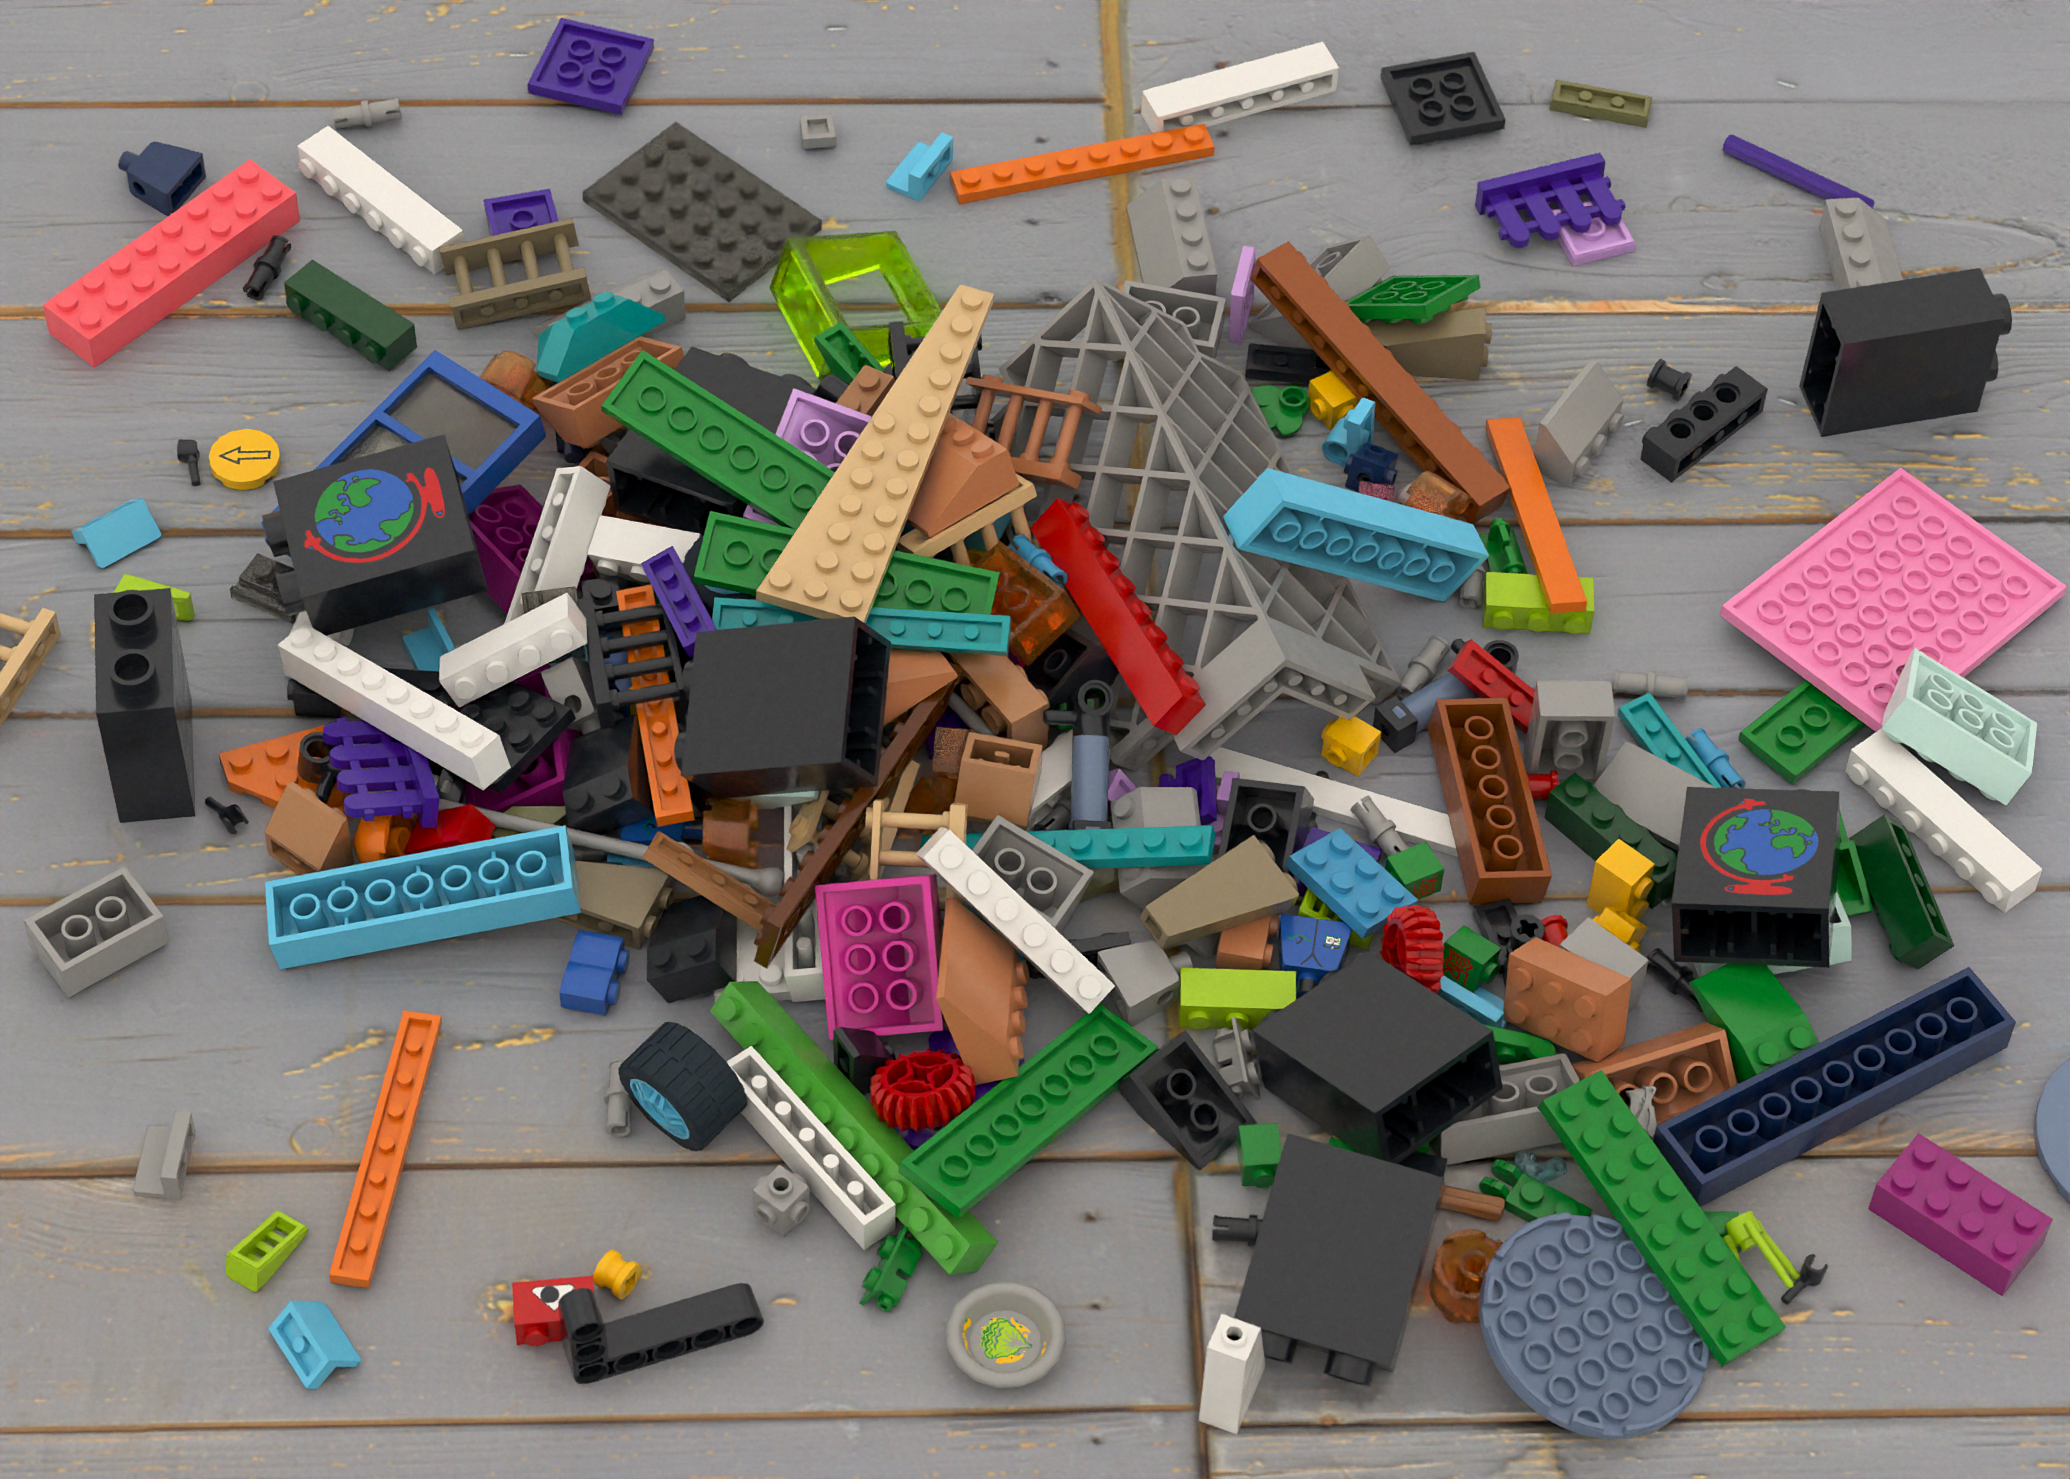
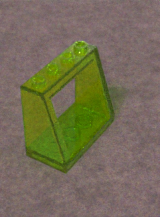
(815, 261)

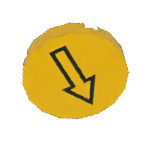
(244, 459)

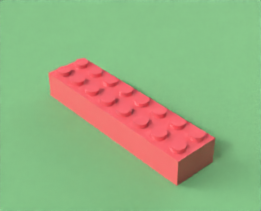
(171, 263)

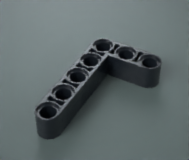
(652, 1336)

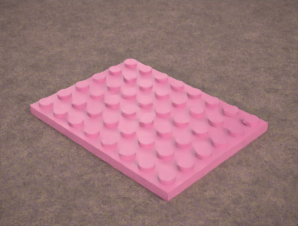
(1887, 580)

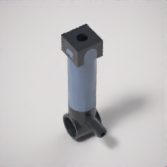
(1404, 718)
(1089, 754)

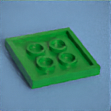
(1412, 297)

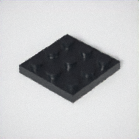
(1442, 98)
(524, 723)

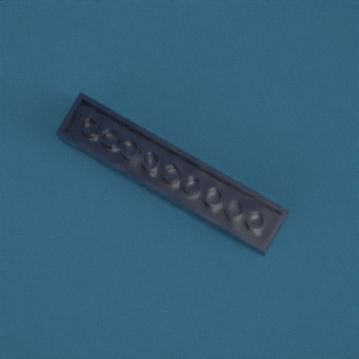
(1834, 1086)

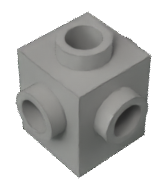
(781, 1199)

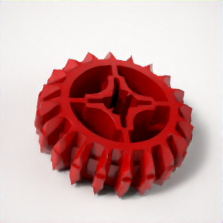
(1414, 944)
(922, 1090)

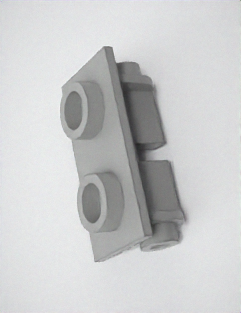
(1236, 1047)

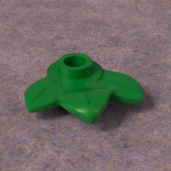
(1282, 407)

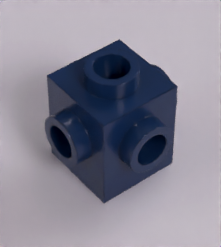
(1371, 465)

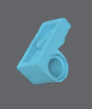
(1350, 433)

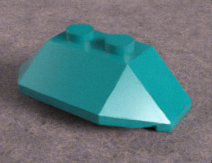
(591, 334)

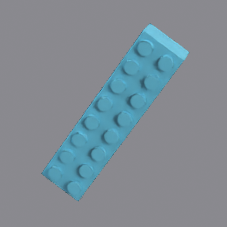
(1354, 535)
(422, 897)

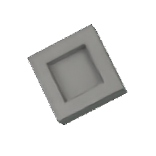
(818, 131)

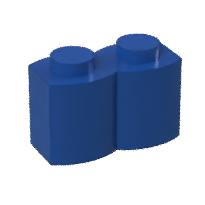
(593, 972)

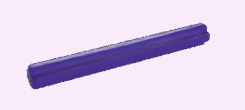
(1789, 171)

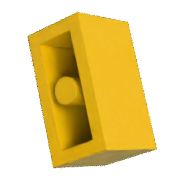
(1621, 880)

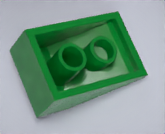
(1757, 1014)

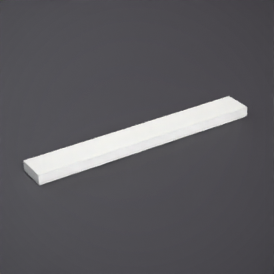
(1336, 799)

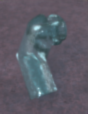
(1543, 1172)

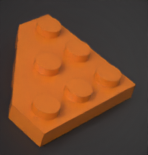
(269, 767)

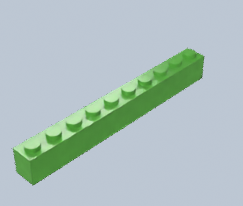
(761, 1022)

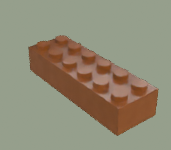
(1489, 801)

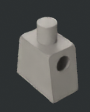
(573, 687)
(1142, 978)

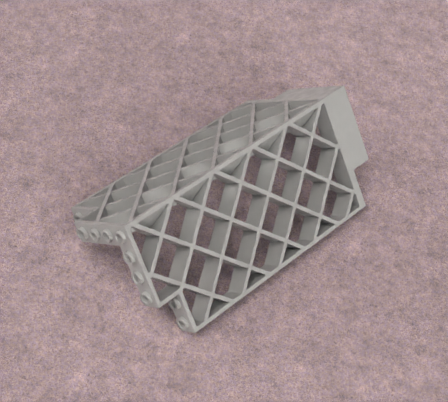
(1216, 442)

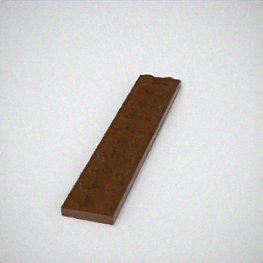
(838, 839)

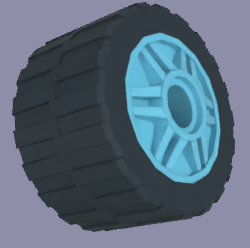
(682, 1086)

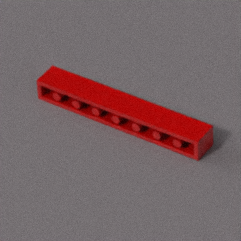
(1119, 617)

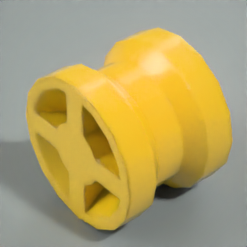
(617, 1274)

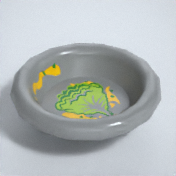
(1005, 1334)

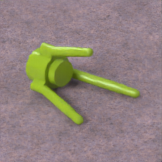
(1749, 1233)

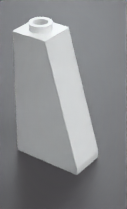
(1231, 1373)

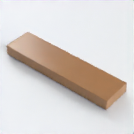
(707, 880)

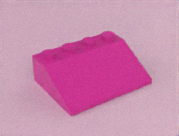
(881, 954)

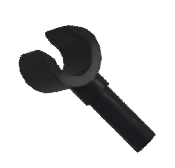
(188, 451)
(228, 815)
(1807, 1277)

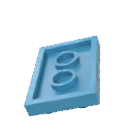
(1349, 882)

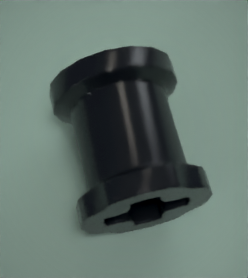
(1669, 379)
(1530, 928)

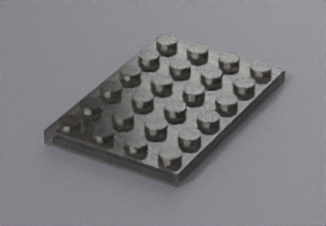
(701, 211)

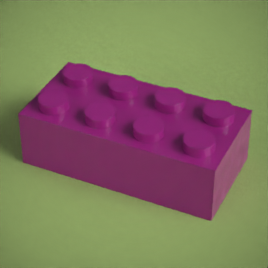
(1960, 1214)

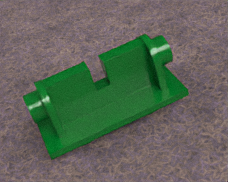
(1503, 548)
(896, 1256)

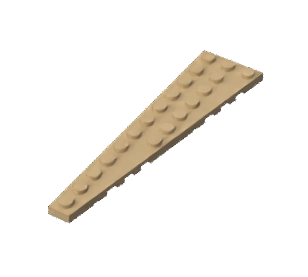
(855, 524)

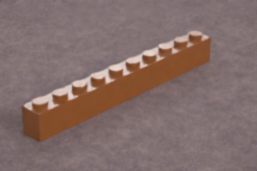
(1374, 374)

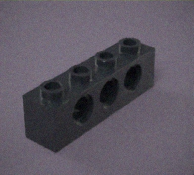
(1703, 423)

